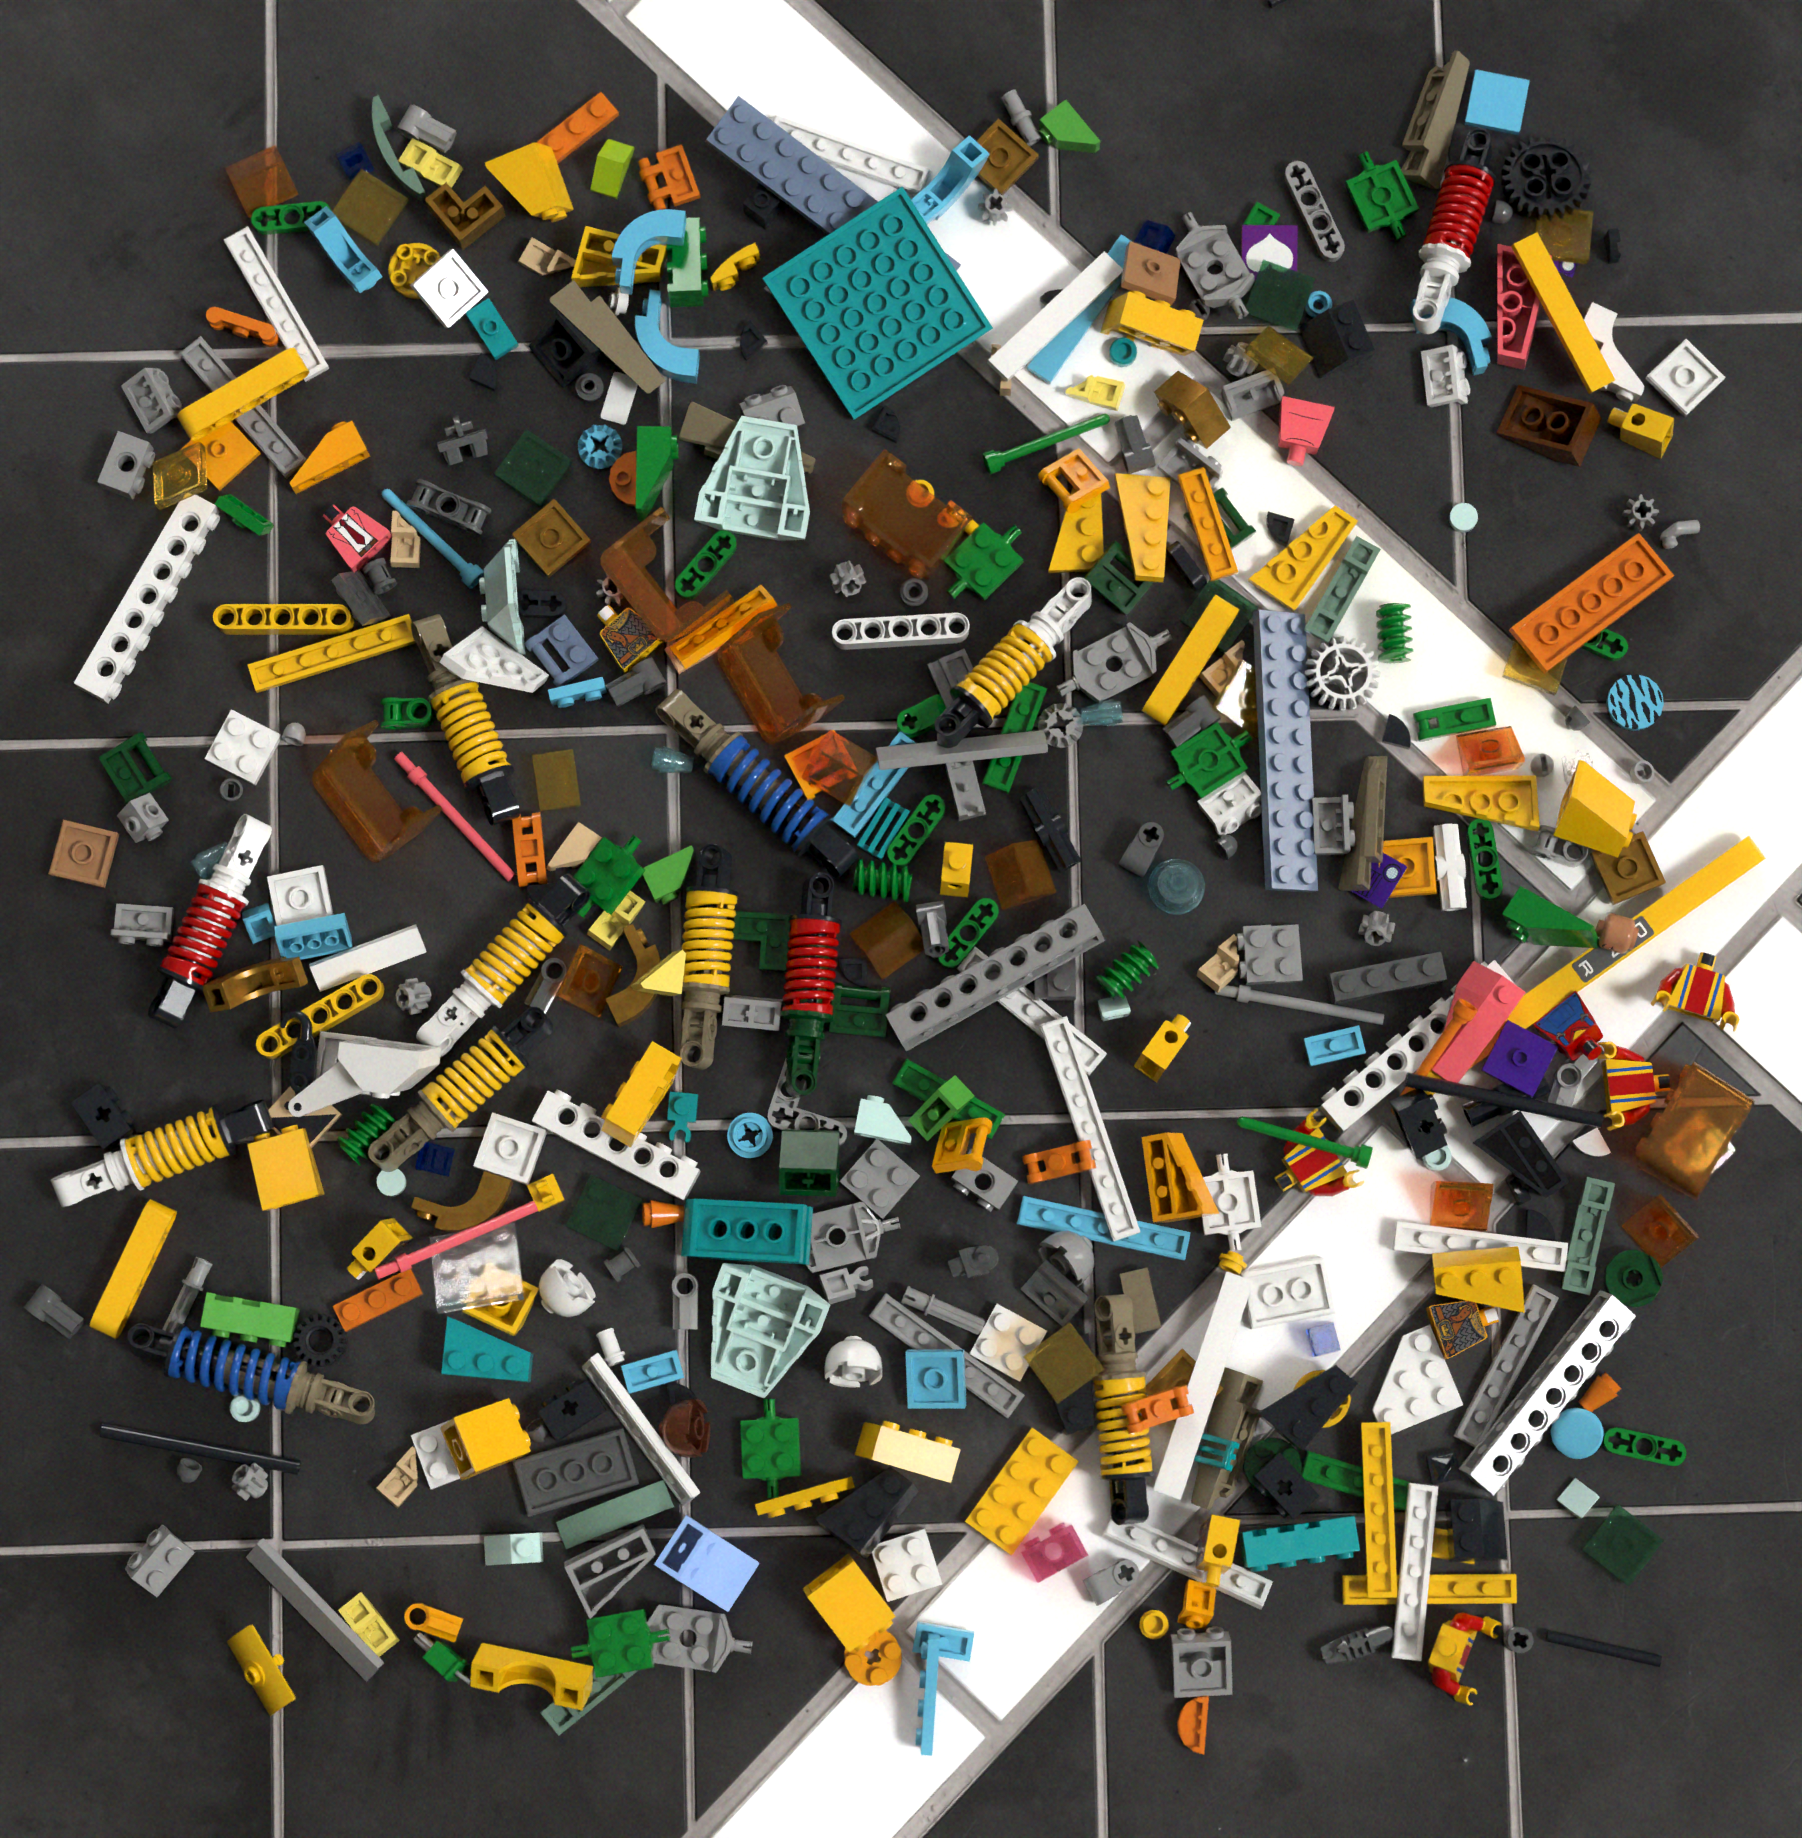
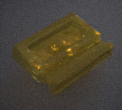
(556, 780)

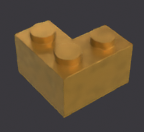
(465, 220)
(1192, 408)

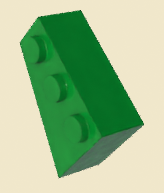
(685, 267)

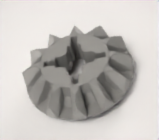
(1072, 730)

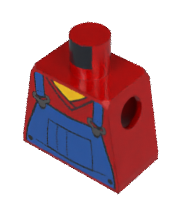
(1571, 1029)

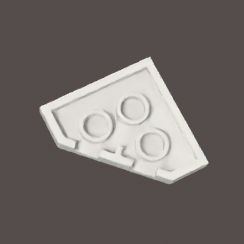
(491, 661)
(1416, 1383)

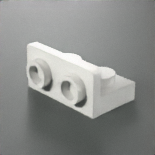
(1445, 376)
(1232, 804)

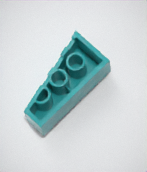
(1299, 1542)

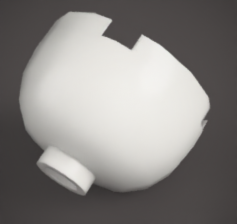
(564, 1291)
(853, 1362)

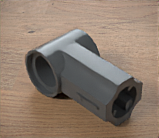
(1135, 451)
(642, 678)
(1196, 718)
(932, 922)
(545, 988)
(48, 1307)

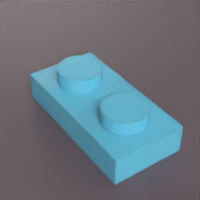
(566, 695)
(1334, 1046)
(652, 1371)
(954, 1642)

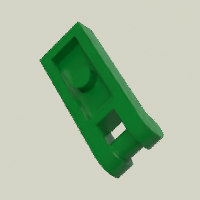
(1455, 719)

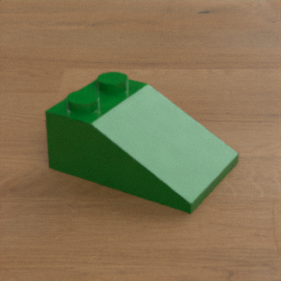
(654, 464)
(1545, 924)

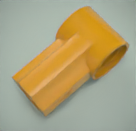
(436, 1623)

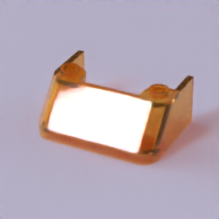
(626, 568)
(764, 681)
(363, 801)

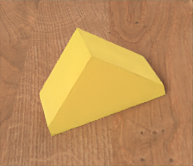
(665, 977)

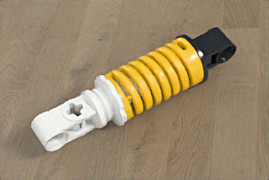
(1011, 664)
(493, 979)
(167, 1153)

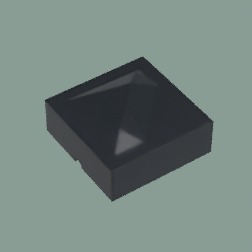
(1443, 1467)

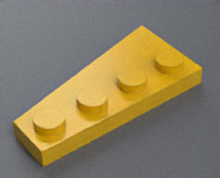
(1145, 516)
(1300, 564)
(1490, 798)

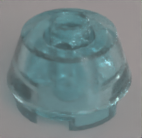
(1176, 886)

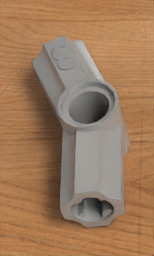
(1563, 1093)

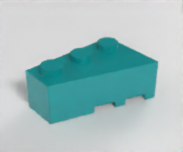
(481, 1355)

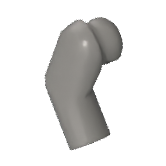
(1679, 528)

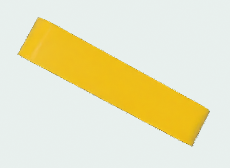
(243, 394)
(271, 612)
(1190, 660)
(335, 1014)
(133, 1269)

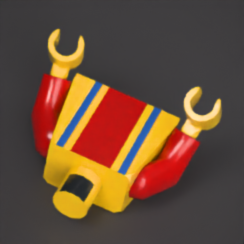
(1698, 993)
(1628, 1085)
(1314, 1169)
(1453, 1650)

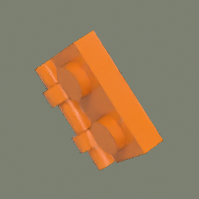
(677, 175)

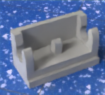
(1252, 394)
(965, 790)
(752, 1012)

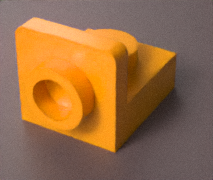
(1197, 1605)

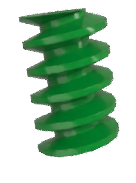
(1393, 633)
(882, 880)
(1127, 971)
(366, 1132)

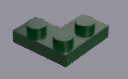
(771, 931)

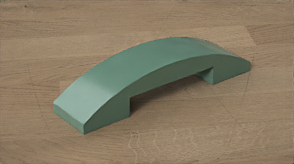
(408, 178)
(1342, 589)
(1586, 1235)
(614, 1514)
(562, 1717)

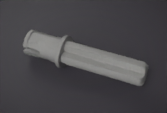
(188, 1293)
(943, 1310)

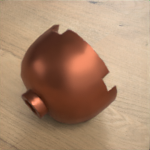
(685, 1428)

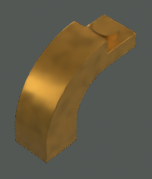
(254, 981)
(631, 1004)
(484, 1205)

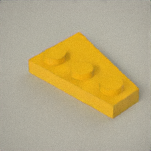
(1079, 539)
(803, 1498)

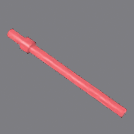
(418, 777)
(403, 1261)

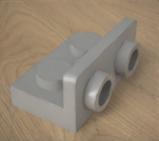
(152, 398)

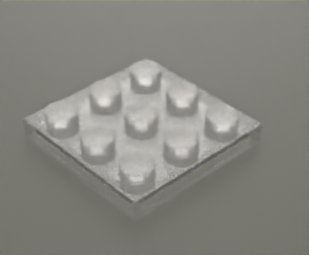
(478, 1271)

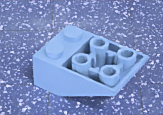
(706, 1563)

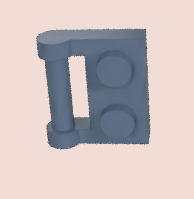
(568, 645)

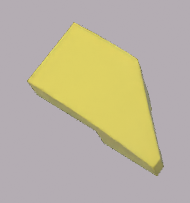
(1099, 392)

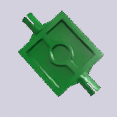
(1382, 196)
(983, 561)
(1208, 760)
(609, 874)
(770, 1448)
(620, 1643)

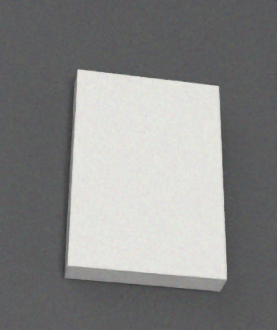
(1289, 1293)

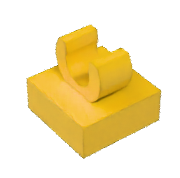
(546, 1192)

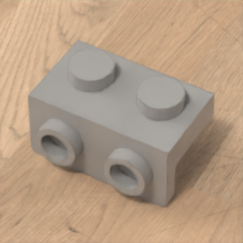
(777, 406)
(1185, 458)
(1331, 825)
(143, 923)
(158, 1560)

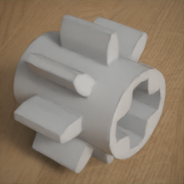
(995, 214)
(1238, 361)
(1635, 518)
(847, 578)
(607, 592)
(1376, 928)
(413, 996)
(250, 1481)

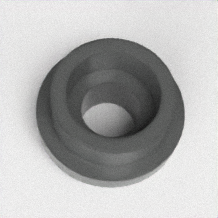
(593, 394)
(917, 584)

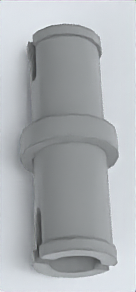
(1021, 117)

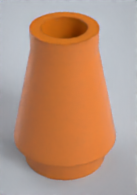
(660, 1213)
(1600, 1392)

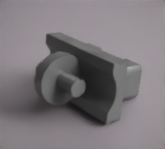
(451, 446)
(974, 1261)

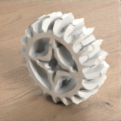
(1339, 661)

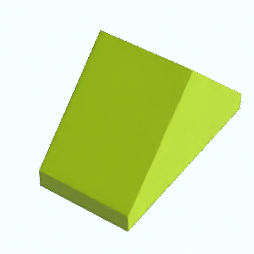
(611, 168)

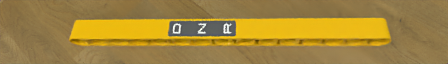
(1650, 923)

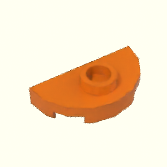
(623, 478)
(1193, 1723)

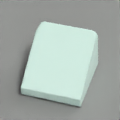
(1113, 1008)
(1578, 1498)

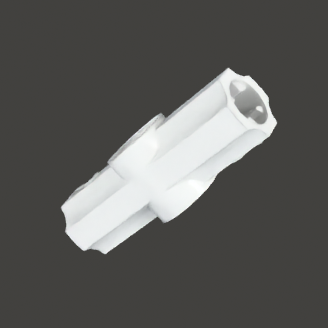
(1449, 867)

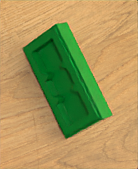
(244, 515)

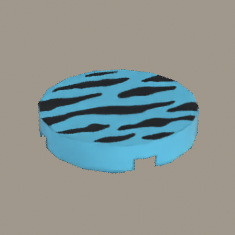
(1634, 702)

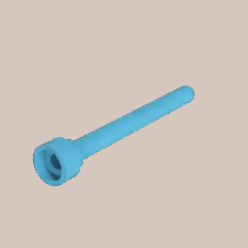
(469, 572)

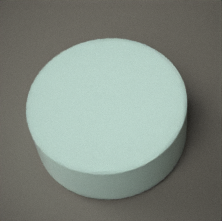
(1463, 517)
(1438, 1159)
(391, 1183)
(243, 1409)

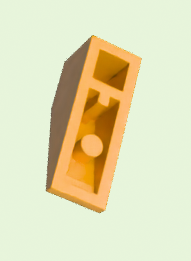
(333, 454)

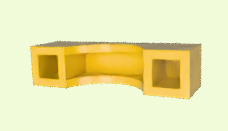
(501, 1667)

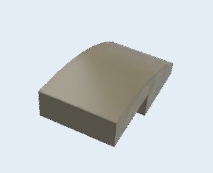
(1139, 1288)

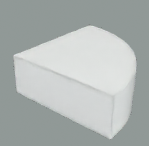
(1591, 1144)

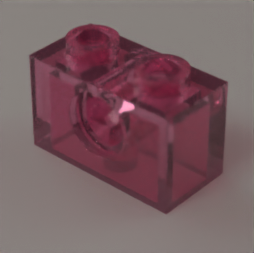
(1071, 1552)

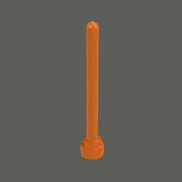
(1463, 1012)

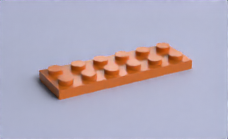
(1591, 603)

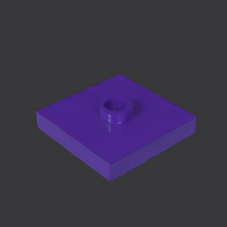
(1519, 1058)

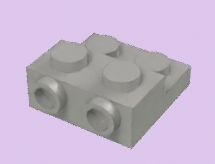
(1270, 954)
(1201, 1663)

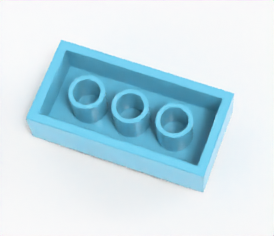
(314, 937)

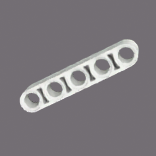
(911, 622)

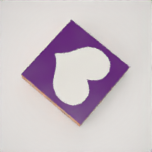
(1269, 243)

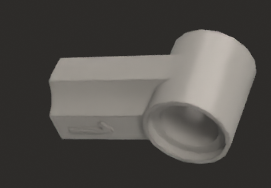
(420, 126)
(685, 1306)

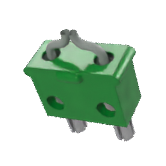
(443, 1659)

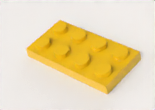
(1021, 1491)

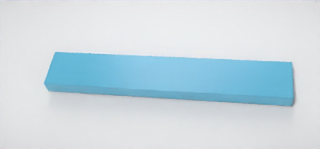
(1056, 353)
(1092, 1224)

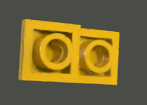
(727, 273)

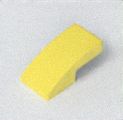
(430, 164)
(609, 928)
(368, 1624)

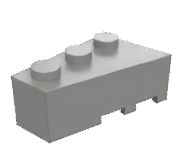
(608, 1566)

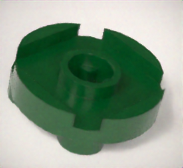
(1640, 1263)
(1263, 1452)

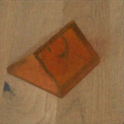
(261, 180)
(1489, 751)
(839, 767)
(1020, 873)
(888, 940)
(589, 981)
(1460, 1205)
(1660, 1230)

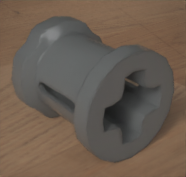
(379, 576)
(622, 1263)
(1527, 1641)

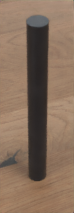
(1603, 1648)

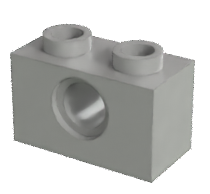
(126, 449)
(994, 1197)

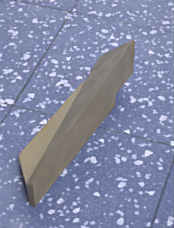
(1434, 122)
(608, 334)
(714, 430)
(1367, 825)
(1232, 1420)

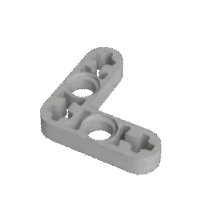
(790, 1105)

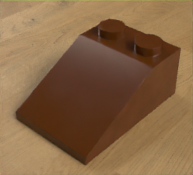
(1550, 424)

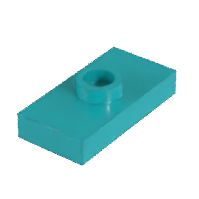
(492, 329)

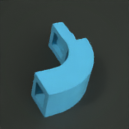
(952, 180)
(650, 229)
(342, 250)
(1469, 327)
(671, 361)

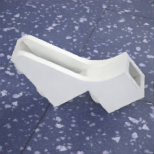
(1626, 384)

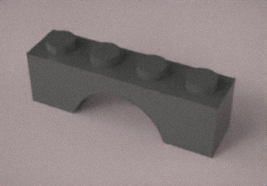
(1386, 977)

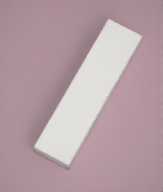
(367, 957)

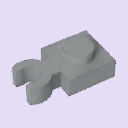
(841, 1286)

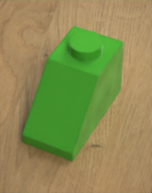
(1067, 130)
(669, 875)
(941, 1107)

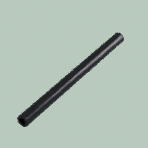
(1504, 1100)
(199, 1448)

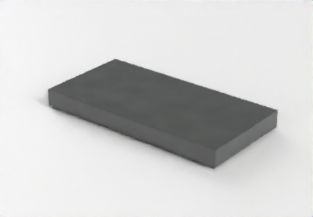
(575, 1472)

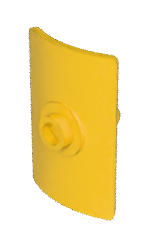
(261, 1669)

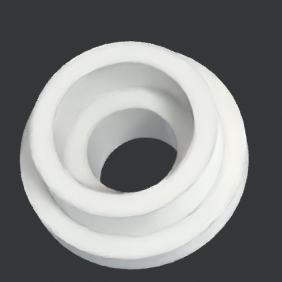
(618, 302)

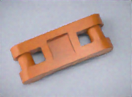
(242, 325)
(529, 849)
(1059, 1162)
(1157, 1409)

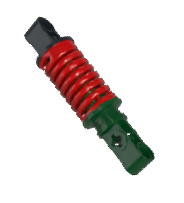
(807, 982)

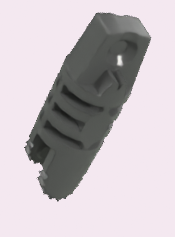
(1356, 1645)

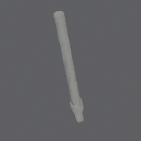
(1245, 994)

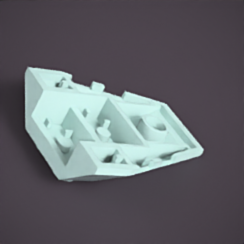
(757, 483)
(501, 597)
(760, 1326)

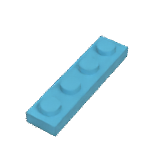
(871, 794)
(926, 1707)

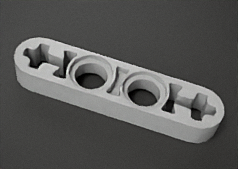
(1309, 213)

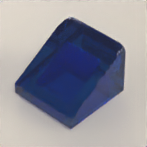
(353, 160)
(1155, 236)
(435, 1159)
(1323, 1339)

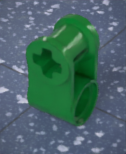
(400, 713)
(924, 714)

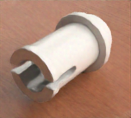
(610, 1347)

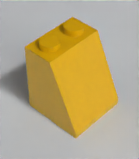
(533, 180)
(1595, 812)
(284, 1168)
(485, 1438)
(849, 1603)

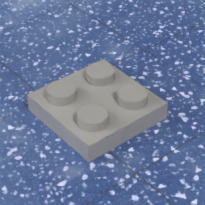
(879, 1179)

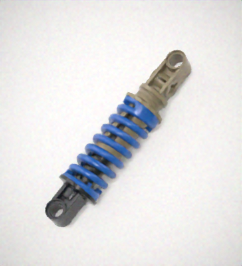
(731, 763)
(249, 1374)

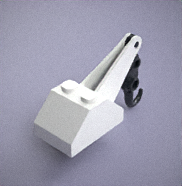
(363, 1066)

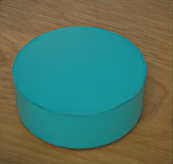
(1123, 352)

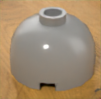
(1069, 1255)

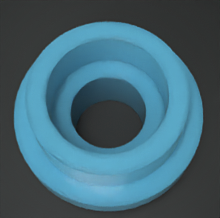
(1318, 296)

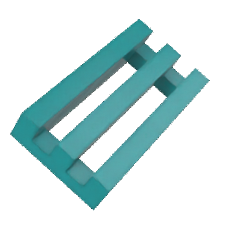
(894, 809)
(1228, 1454)

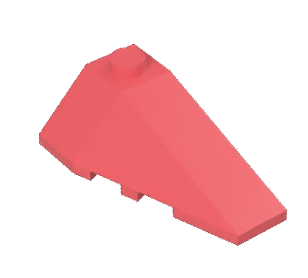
(1495, 1000)

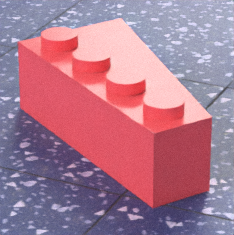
(1516, 310)

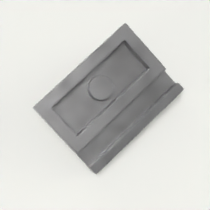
(360, 597)
(949, 672)
(1058, 983)
(1054, 1293)

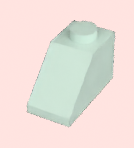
(880, 1122)
(513, 1549)

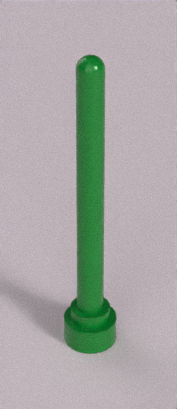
(996, 460)
(1359, 1154)

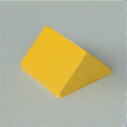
(507, 1316)

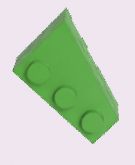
(249, 1319)

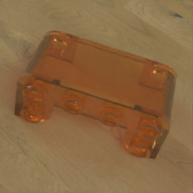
(903, 516)
(1693, 1130)

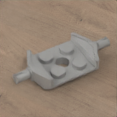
(1209, 247)
(1129, 646)
(861, 1233)
(712, 1643)

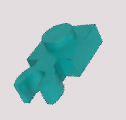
(682, 1110)

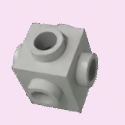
(143, 818)

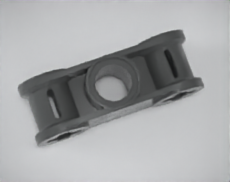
(462, 516)

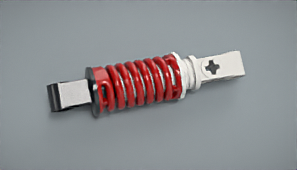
(1453, 228)
(207, 922)

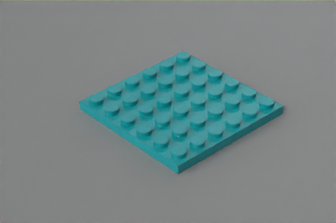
(877, 303)

